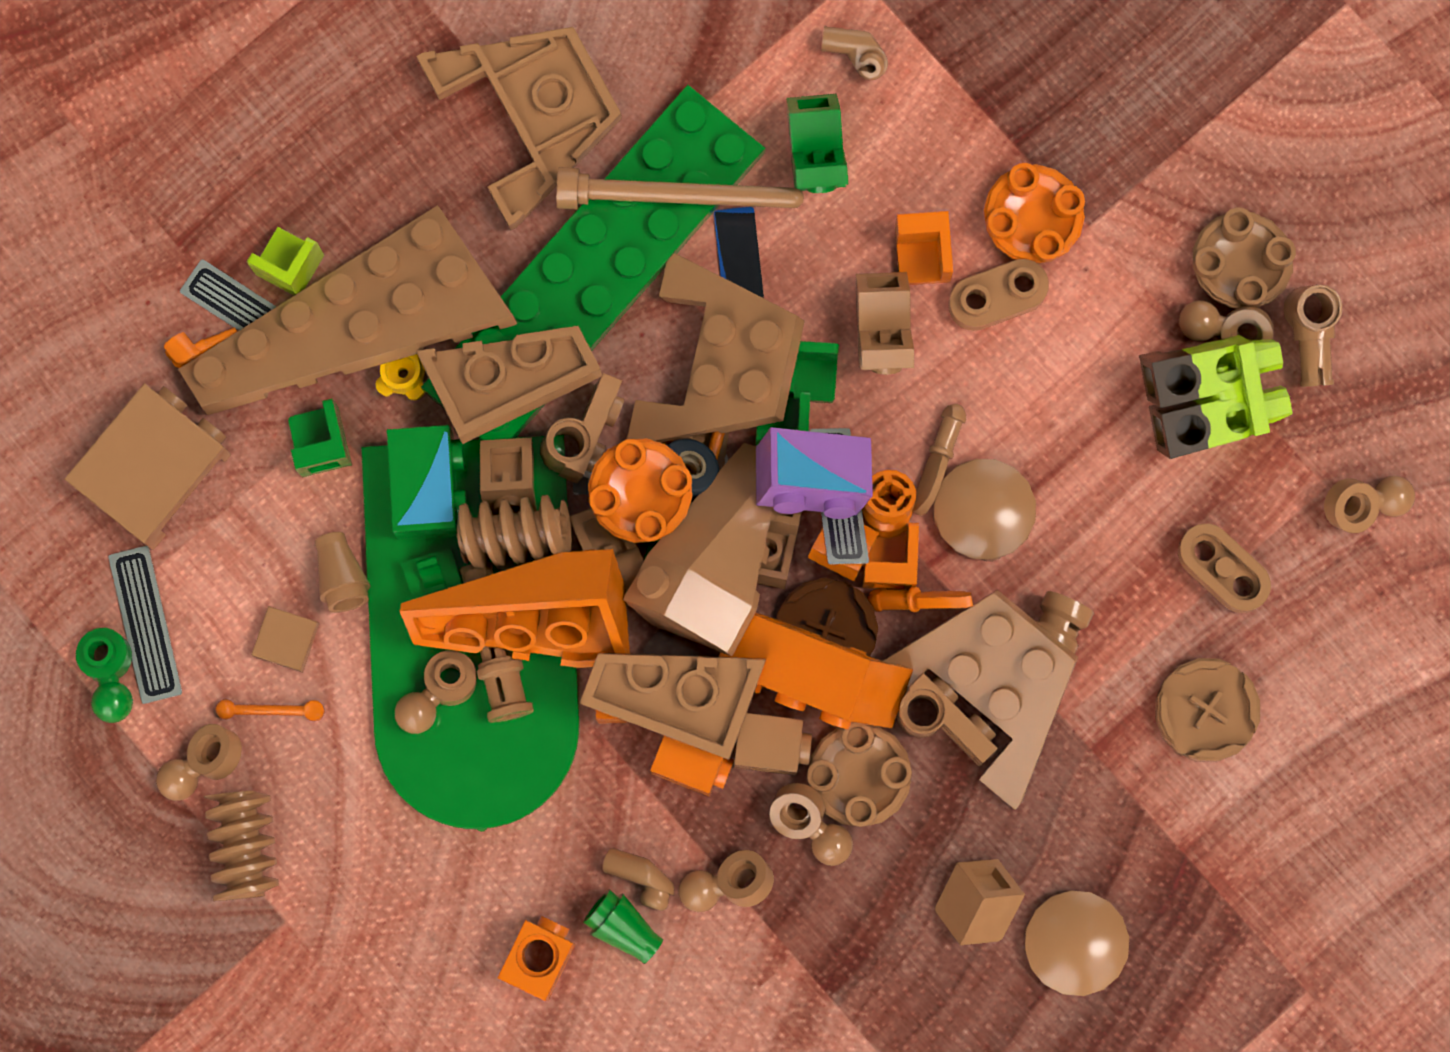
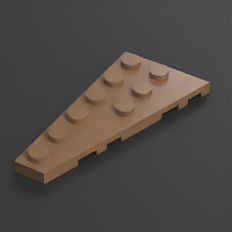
(366, 313)

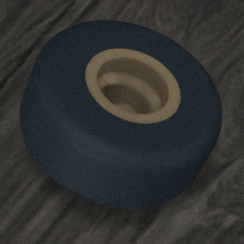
(699, 460)

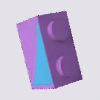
(813, 472)

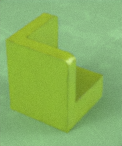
(287, 261)

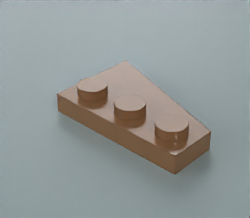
(677, 695)

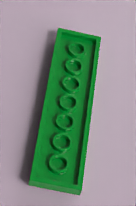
(620, 247)

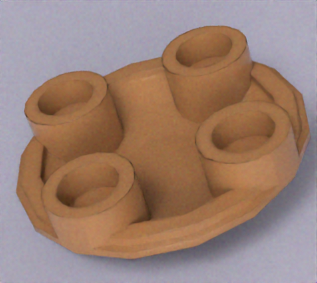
(1243, 259)
(984, 509)
(860, 774)
(1076, 943)

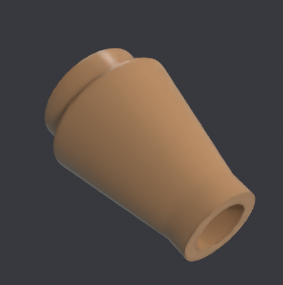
(340, 576)

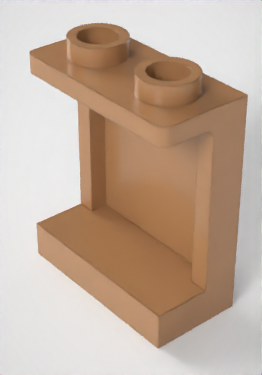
(148, 463)

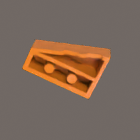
(823, 674)

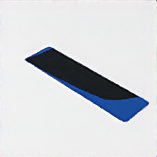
(739, 248)

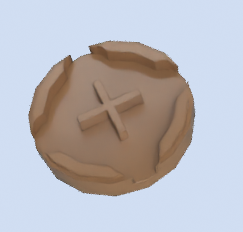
(1207, 710)

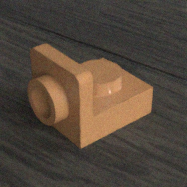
(507, 472)

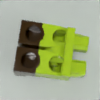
(1212, 394)

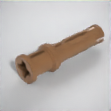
(499, 670)

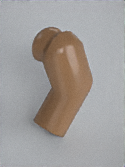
(859, 47)
(641, 871)

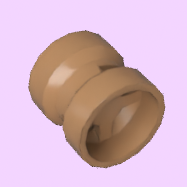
(1064, 618)

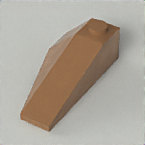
(708, 568)

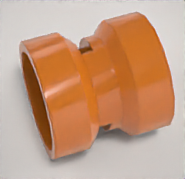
(885, 513)

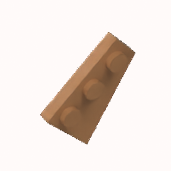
(506, 379)

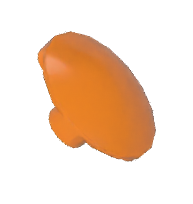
(1034, 213)
(640, 490)

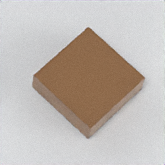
(285, 639)

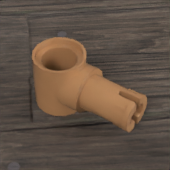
(1314, 337)

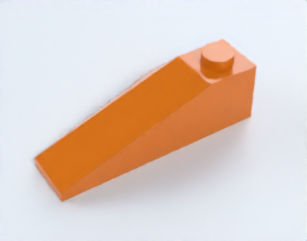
(550, 607)

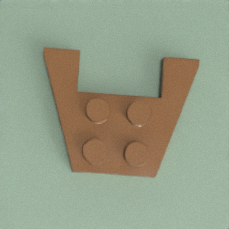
(550, 98)
(739, 363)
(1005, 671)

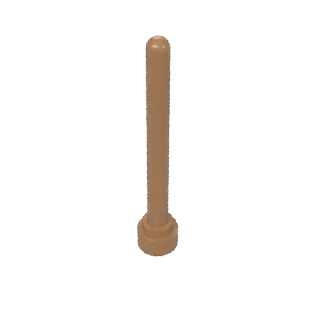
(578, 188)

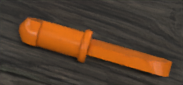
(914, 599)

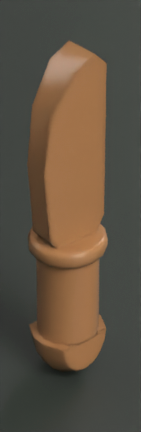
(937, 462)

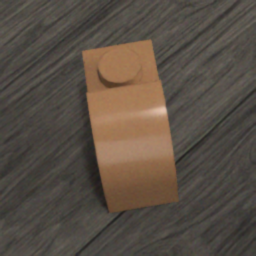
(884, 322)

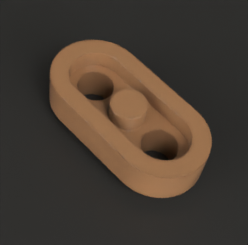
(999, 293)
(1227, 564)

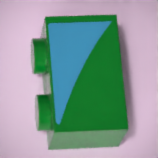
(424, 481)

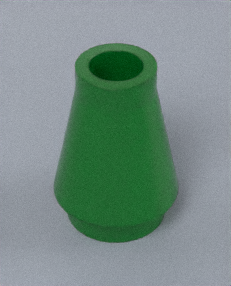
(622, 926)

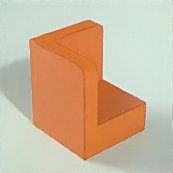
(924, 247)
(893, 561)

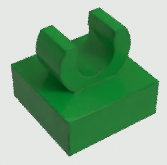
(431, 573)

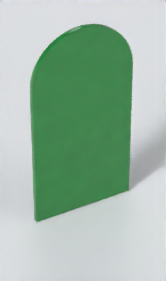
(463, 765)

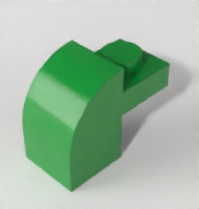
(816, 143)

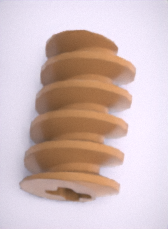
(513, 533)
(241, 845)

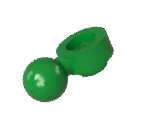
(111, 699)

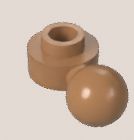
(1202, 321)
(1391, 496)
(417, 710)
(210, 753)
(829, 843)
(701, 890)

